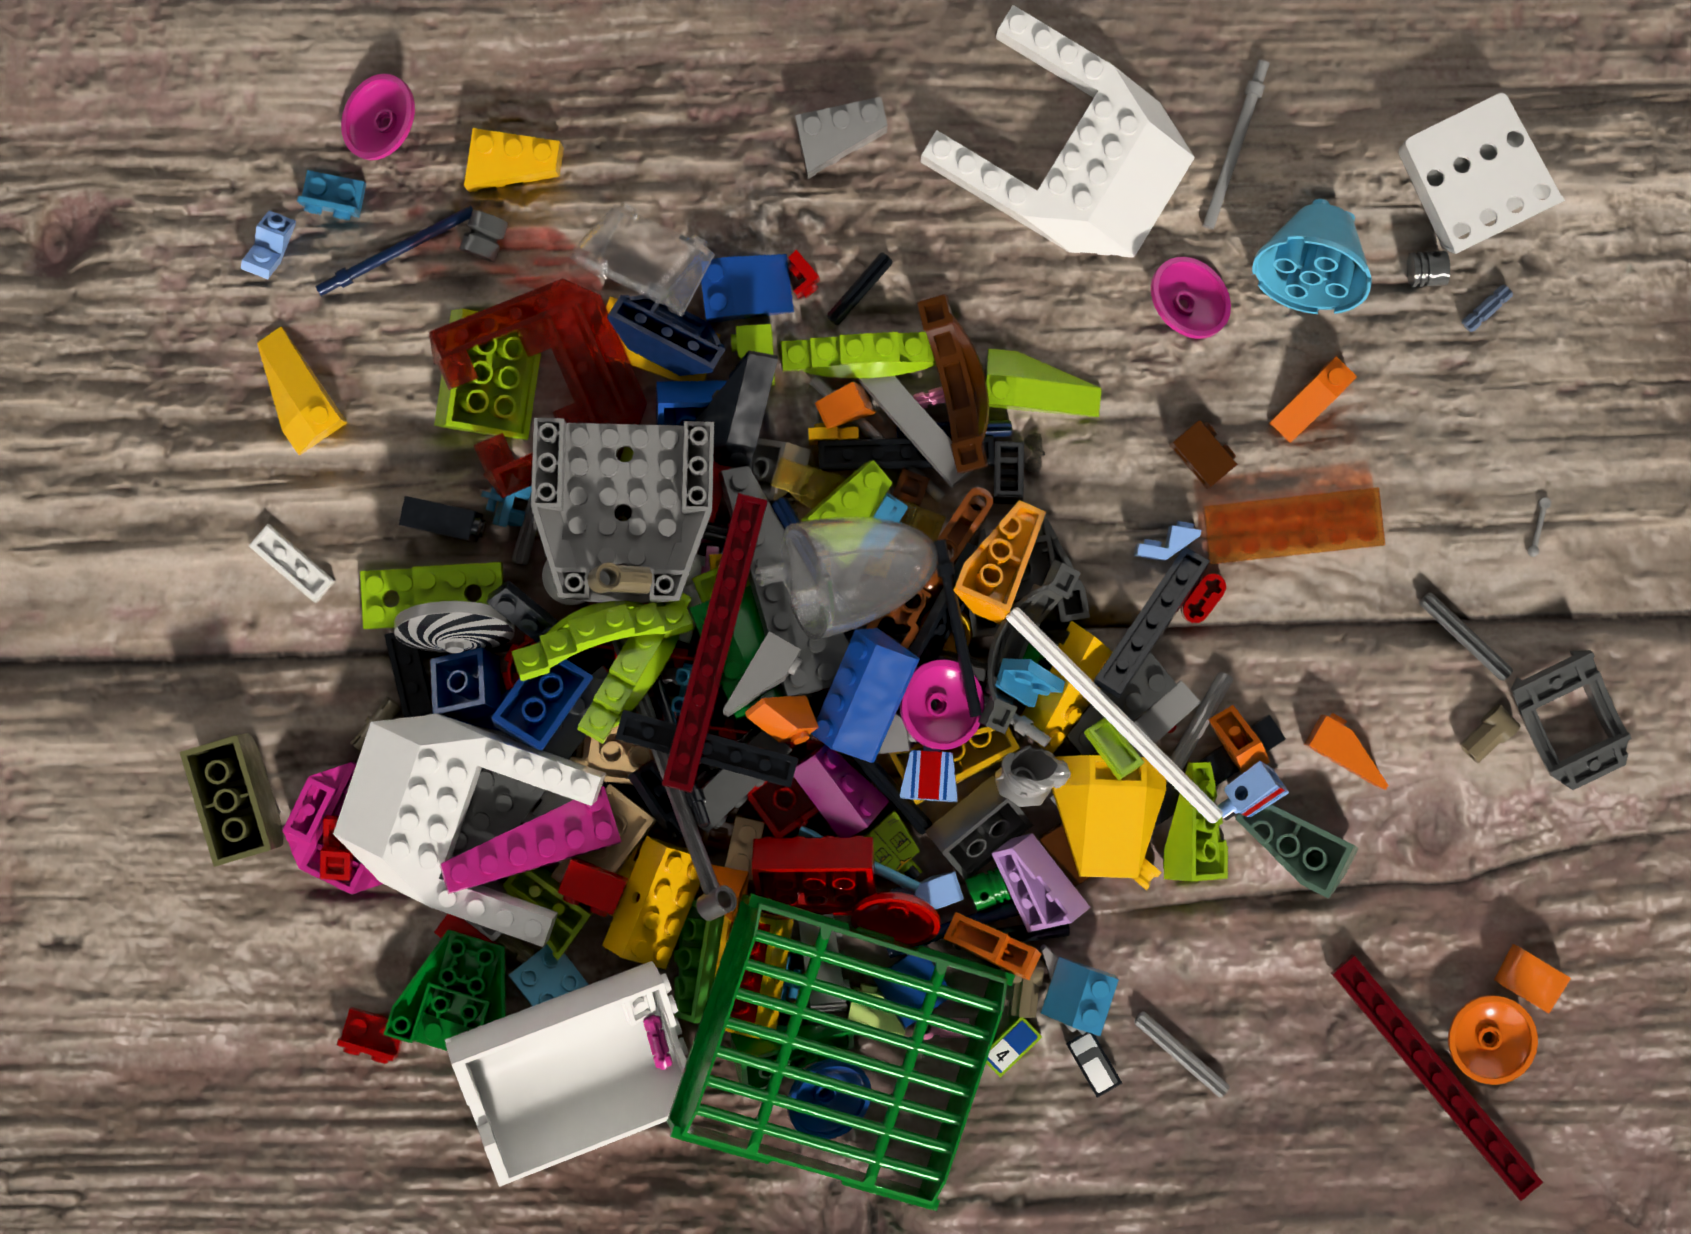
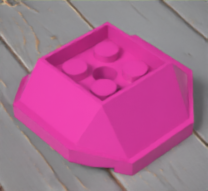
(320, 797)

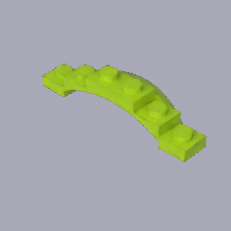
(859, 355)
(596, 626)
(628, 680)

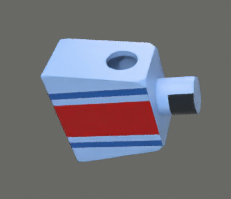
(930, 776)
(1262, 787)

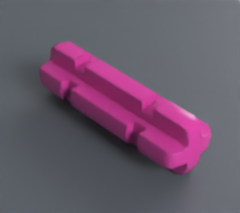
(657, 1042)

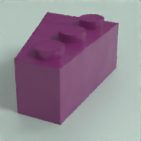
(839, 791)

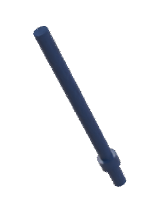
(345, 276)

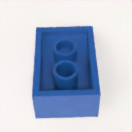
(747, 287)

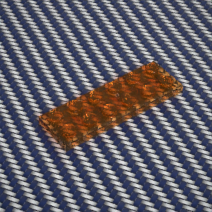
(1294, 525)

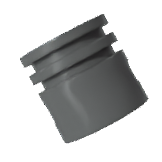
(1428, 268)

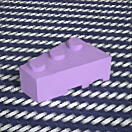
(1037, 884)

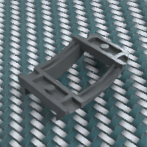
(1554, 683)

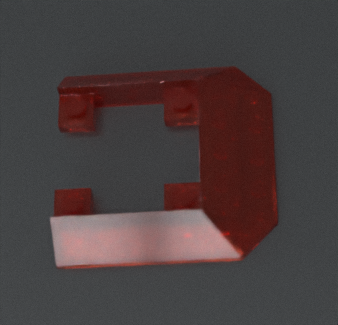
(584, 345)

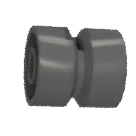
(483, 236)

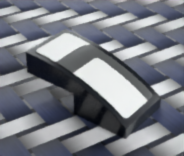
(1094, 1063)

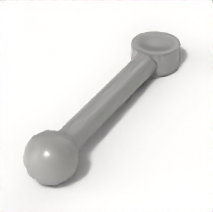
(1543, 503)

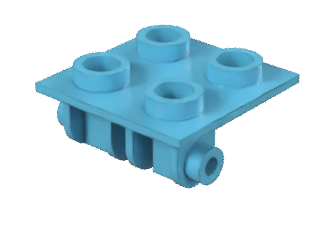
(545, 977)

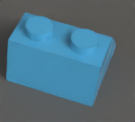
(1079, 996)

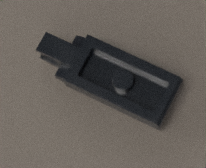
(649, 786)

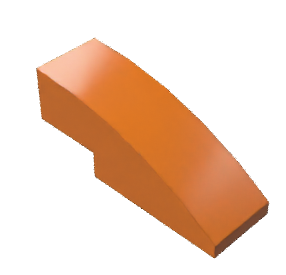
(992, 946)

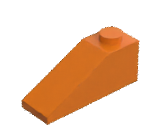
(1313, 399)
(1342, 747)

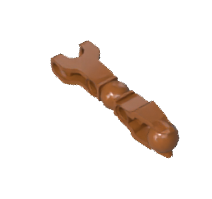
(957, 533)

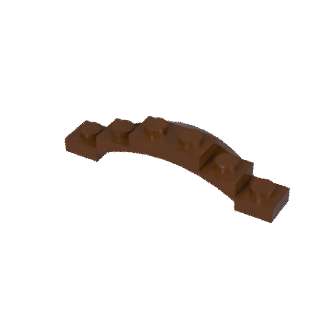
(961, 382)

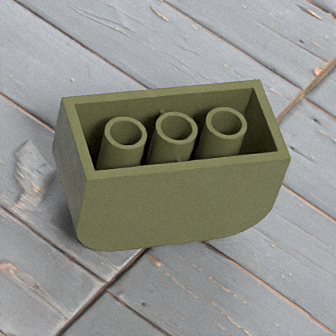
(233, 798)

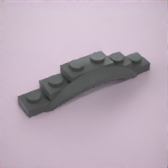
(1012, 644)

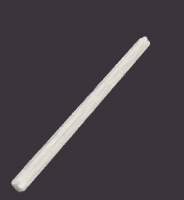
(1114, 715)

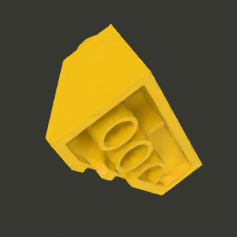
(299, 398)

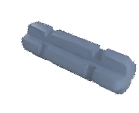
(1487, 308)

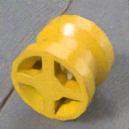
(1146, 874)

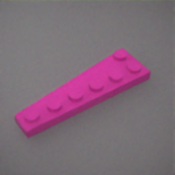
(539, 842)

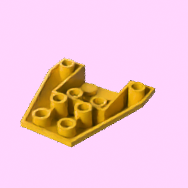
(1109, 817)

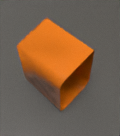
(1531, 978)

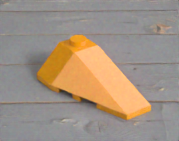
(997, 566)

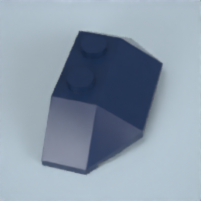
(674, 342)

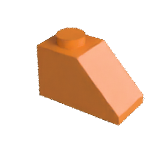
(784, 718)
(1238, 739)

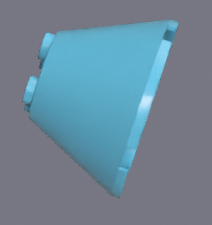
(1315, 262)

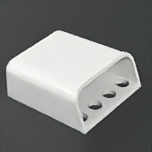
(1476, 172)

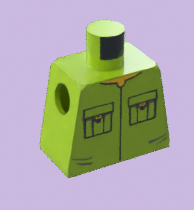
(894, 845)

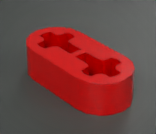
(1209, 602)

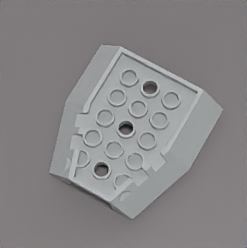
(583, 483)

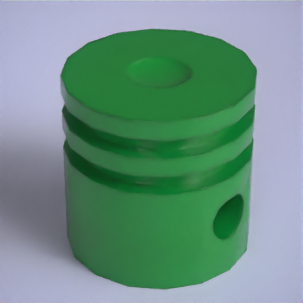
(987, 889)

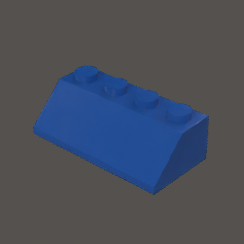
(865, 694)

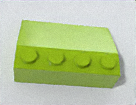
(499, 397)

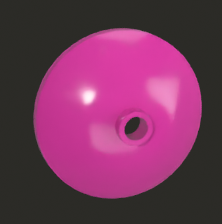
(378, 117)
(1190, 297)
(950, 721)

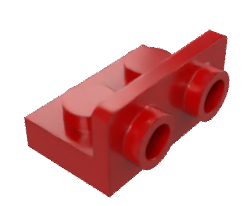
(364, 1034)

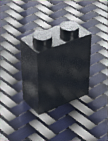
(442, 519)

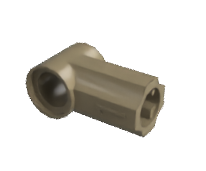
(622, 579)
(1495, 728)
(1026, 993)

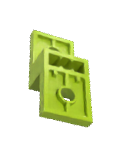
(422, 586)

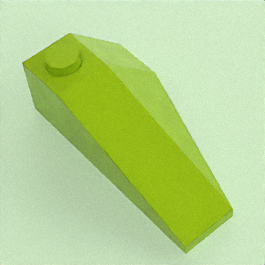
(1030, 385)
(1193, 843)

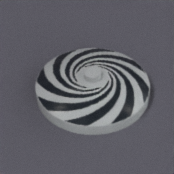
(452, 627)

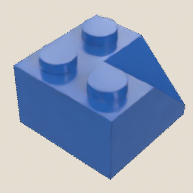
(466, 684)

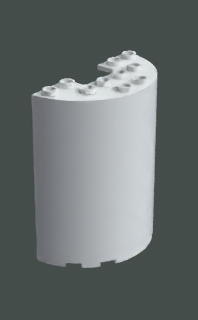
(568, 1073)

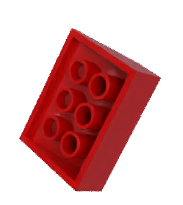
(815, 873)

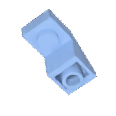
(270, 245)
(1177, 539)
(937, 890)

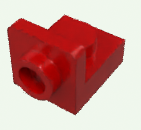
(801, 269)

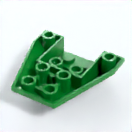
(451, 992)

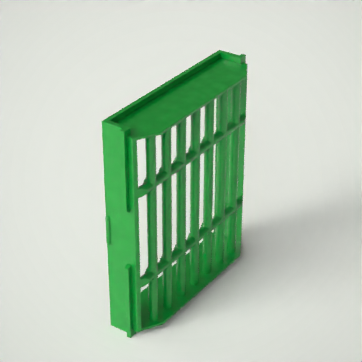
(717, 1018)

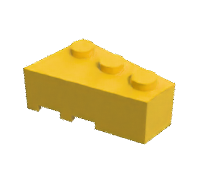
(510, 158)

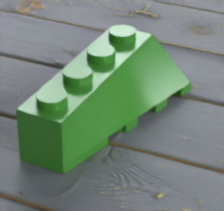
(696, 963)

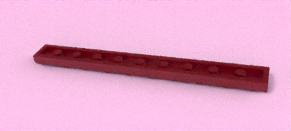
(714, 643)
(1436, 1077)

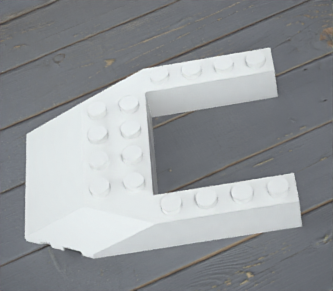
(1109, 173)
(413, 800)

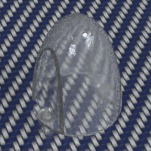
(850, 571)

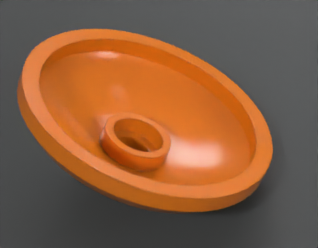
(1511, 1045)

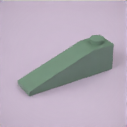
(1303, 849)

